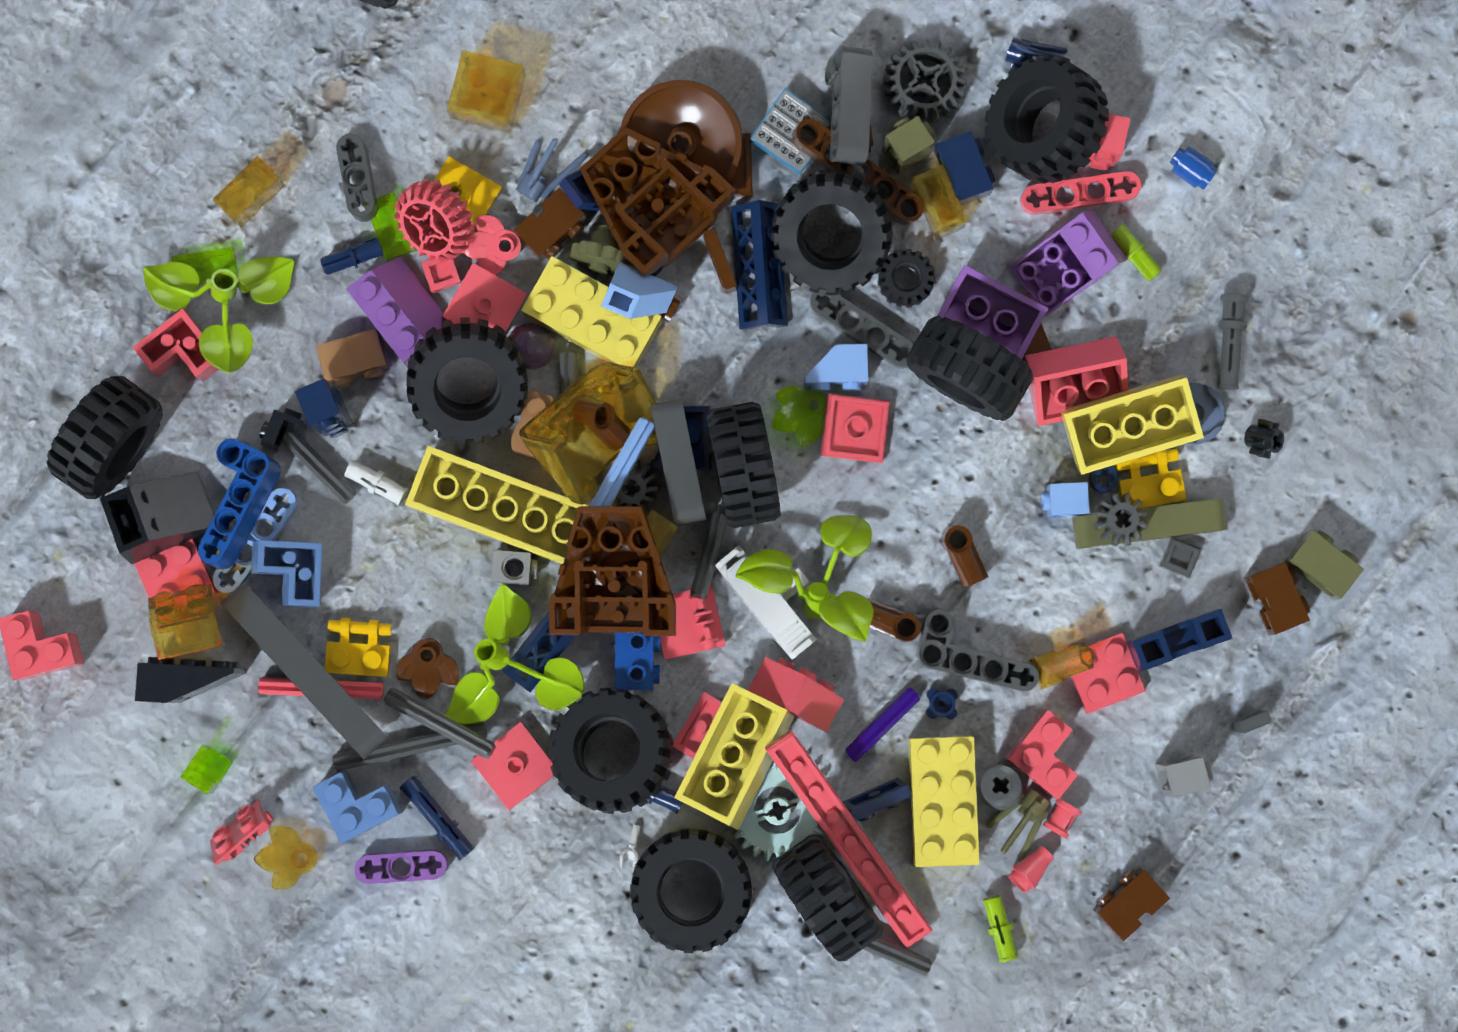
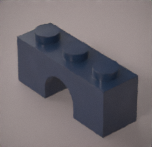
(324, 408)
(1179, 640)

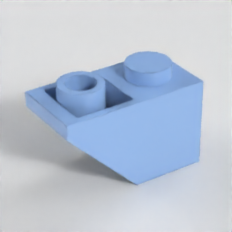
(637, 295)
(842, 366)

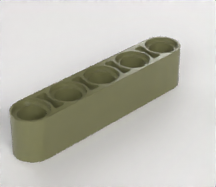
(1162, 522)

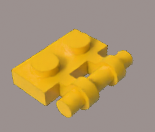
(1154, 489)
(358, 658)

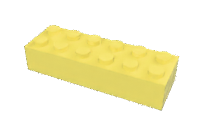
(493, 504)

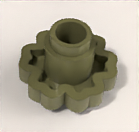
(599, 254)

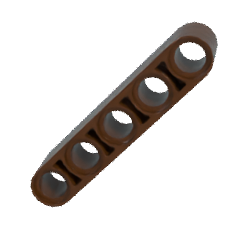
(873, 174)

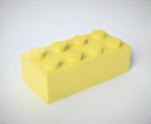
(571, 308)
(1132, 424)
(734, 756)
(943, 801)

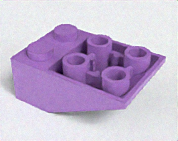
(1068, 262)

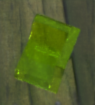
(206, 769)

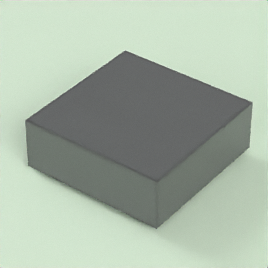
(1180, 557)
(1252, 722)

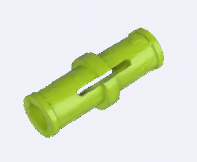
(1005, 950)

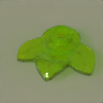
(797, 416)

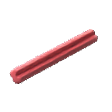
(354, 689)

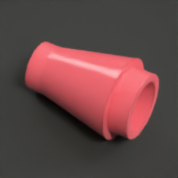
(1030, 870)

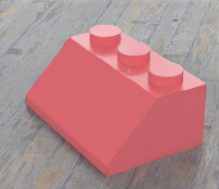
(1075, 376)

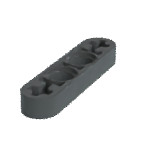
(865, 324)

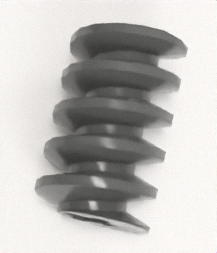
(1003, 775)

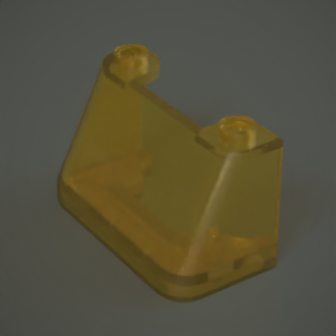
(572, 450)

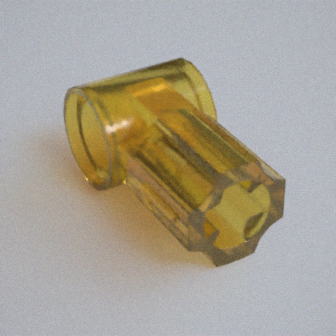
(1057, 666)

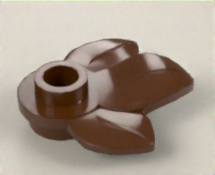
(427, 673)

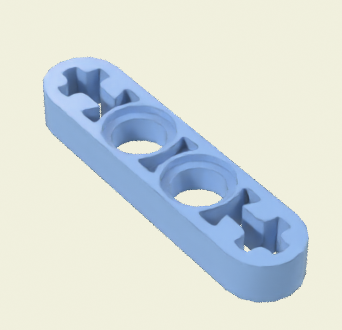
(286, 515)

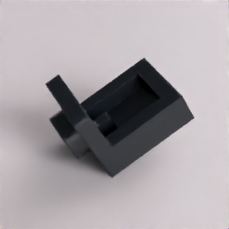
(274, 430)

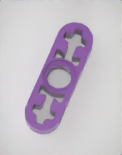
(377, 860)

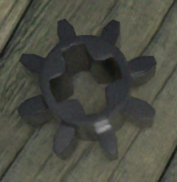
(1264, 438)

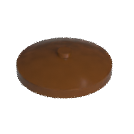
(690, 121)

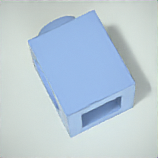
(1066, 499)

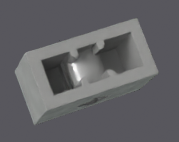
(1184, 776)

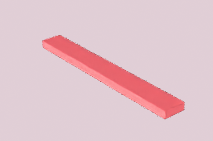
(848, 838)

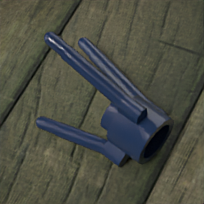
(1024, 50)

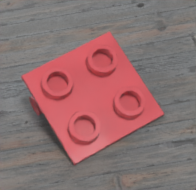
(696, 626)
(228, 839)

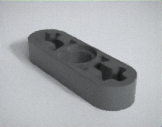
(366, 187)

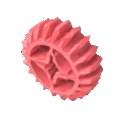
(434, 220)

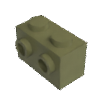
(908, 143)
(1324, 564)

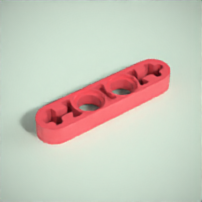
(1079, 189)

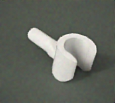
(630, 852)

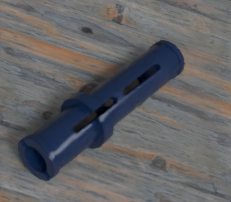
(436, 816)

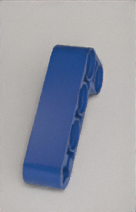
(232, 505)

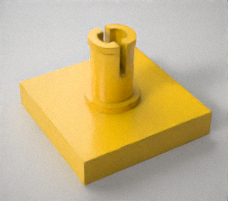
(473, 187)

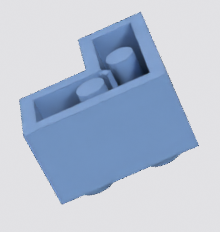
(297, 563)
(350, 813)

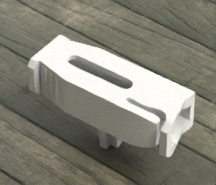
(769, 608)

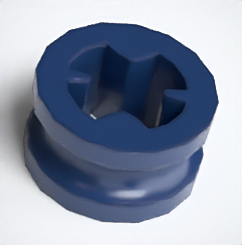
(1110, 485)

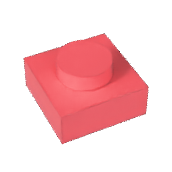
(441, 275)

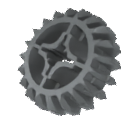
(918, 70)

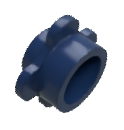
(948, 710)

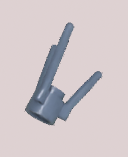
(532, 183)

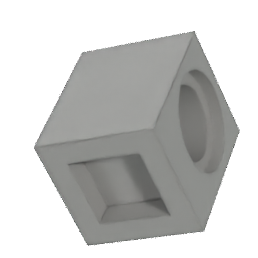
(503, 558)

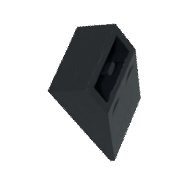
(157, 515)
(171, 683)

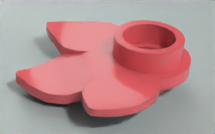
(486, 244)

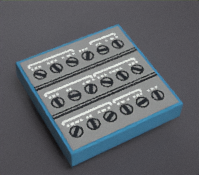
(776, 130)

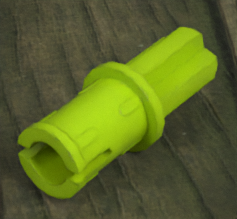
(1136, 253)

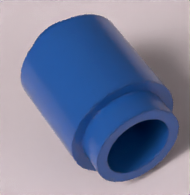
(1193, 167)

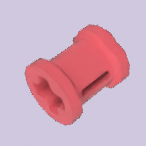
(1062, 818)

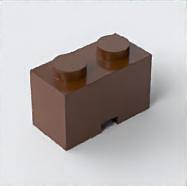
(552, 226)
(1279, 598)
(1130, 901)

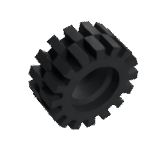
(916, 262)

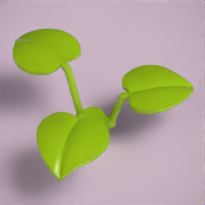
(227, 345)
(849, 612)
(506, 618)

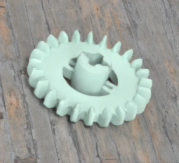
(778, 842)

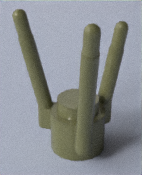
(1032, 808)

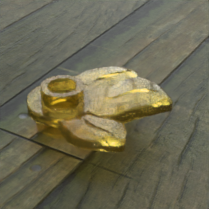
(281, 857)

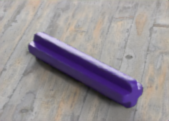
(882, 724)

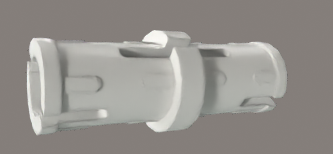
(376, 482)

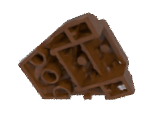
(653, 198)
(612, 577)

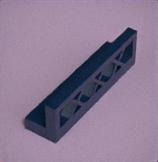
(769, 286)
(536, 652)

